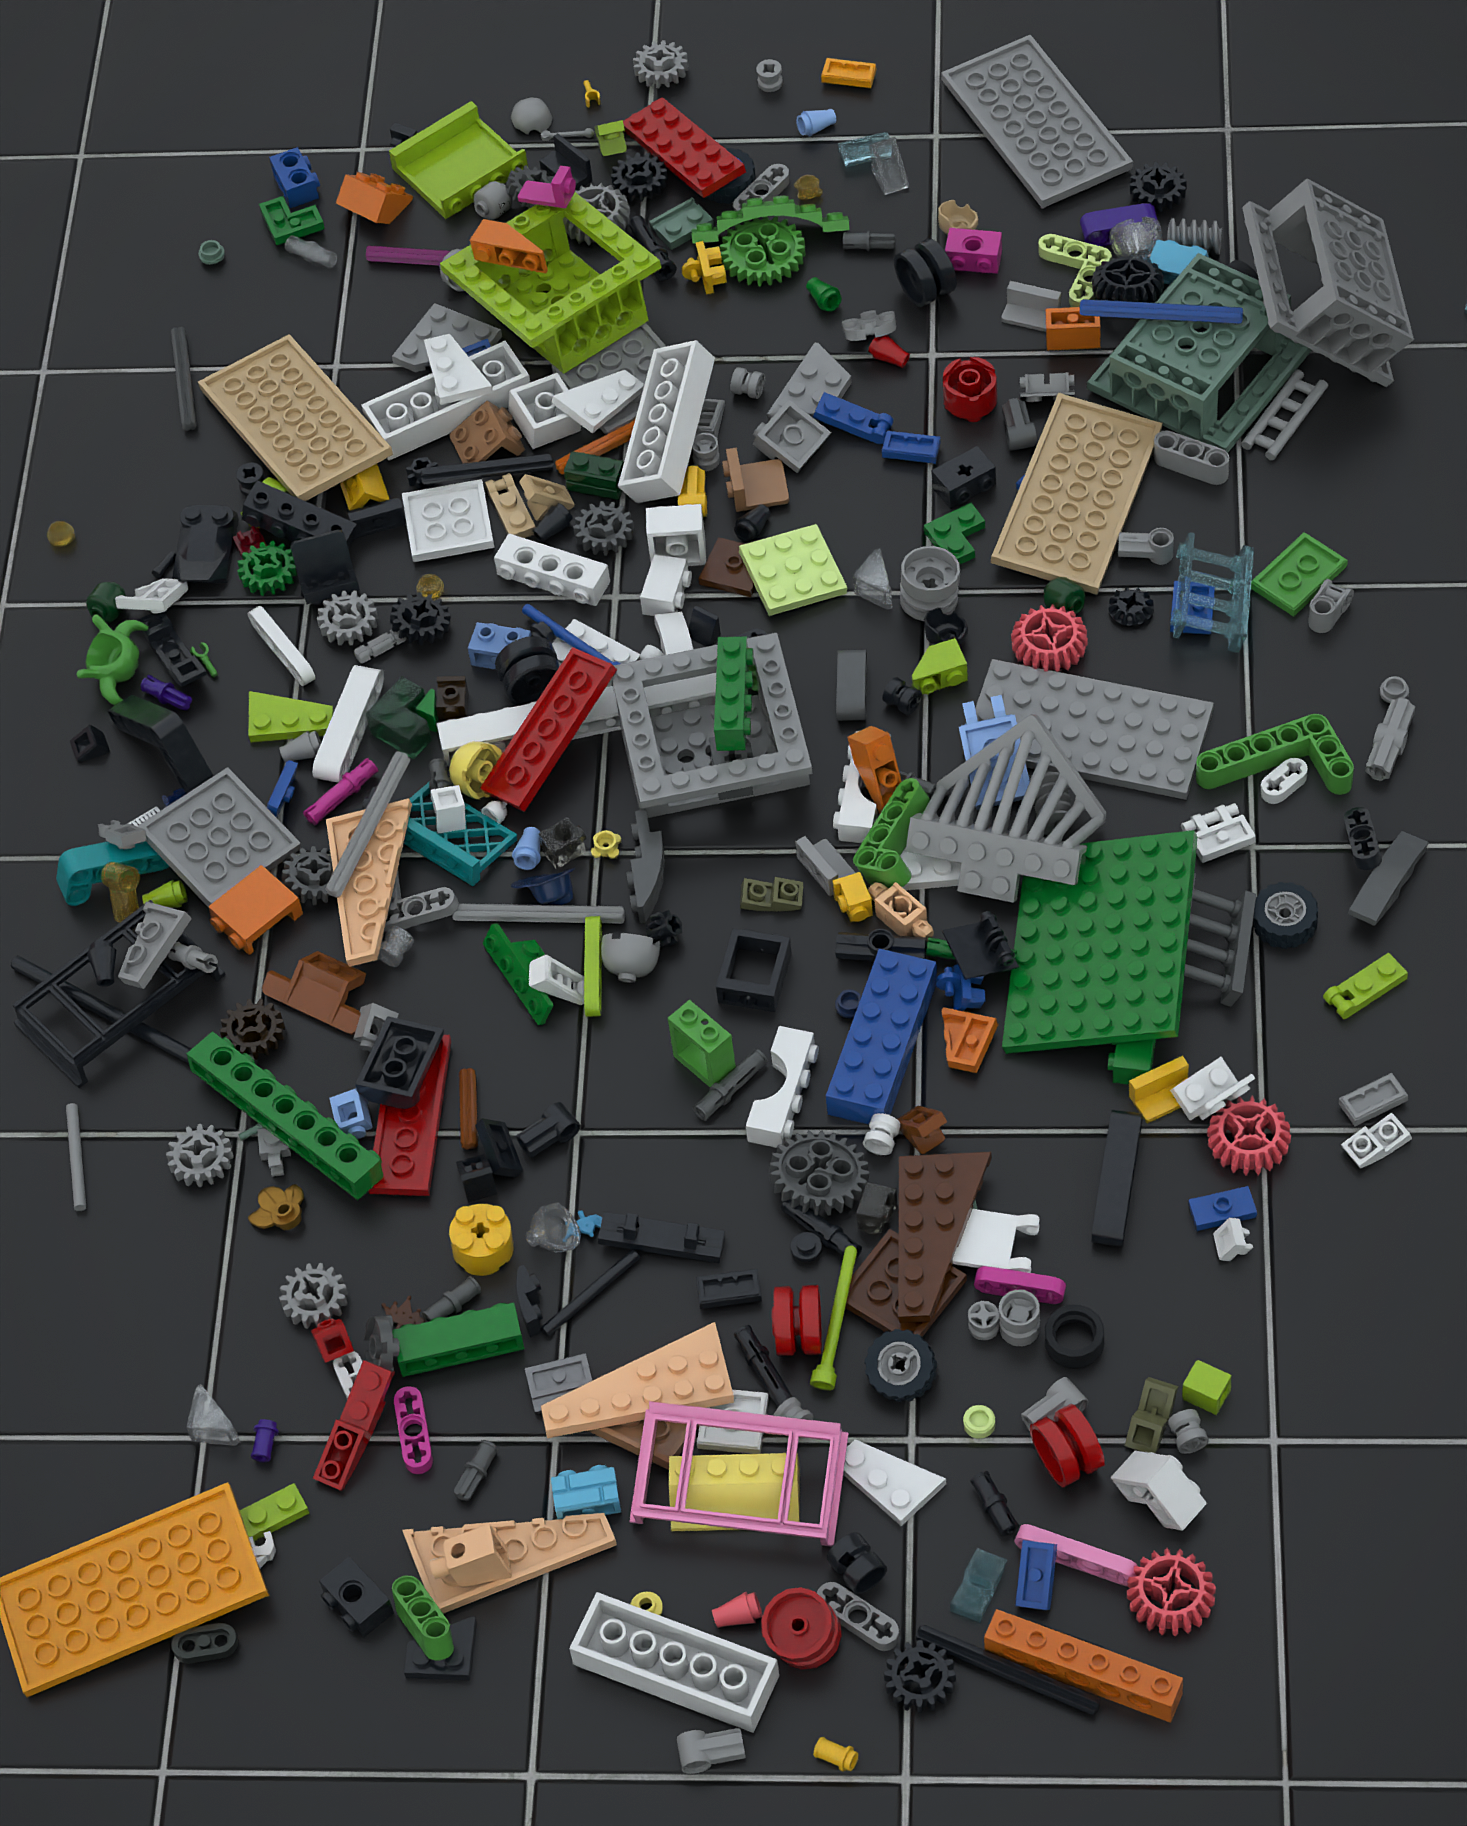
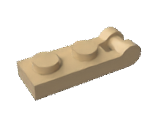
(510, 507)

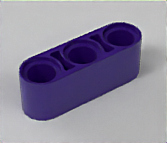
(1097, 224)

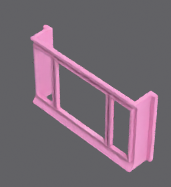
(746, 1422)

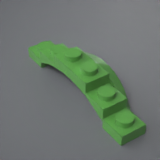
(778, 207)

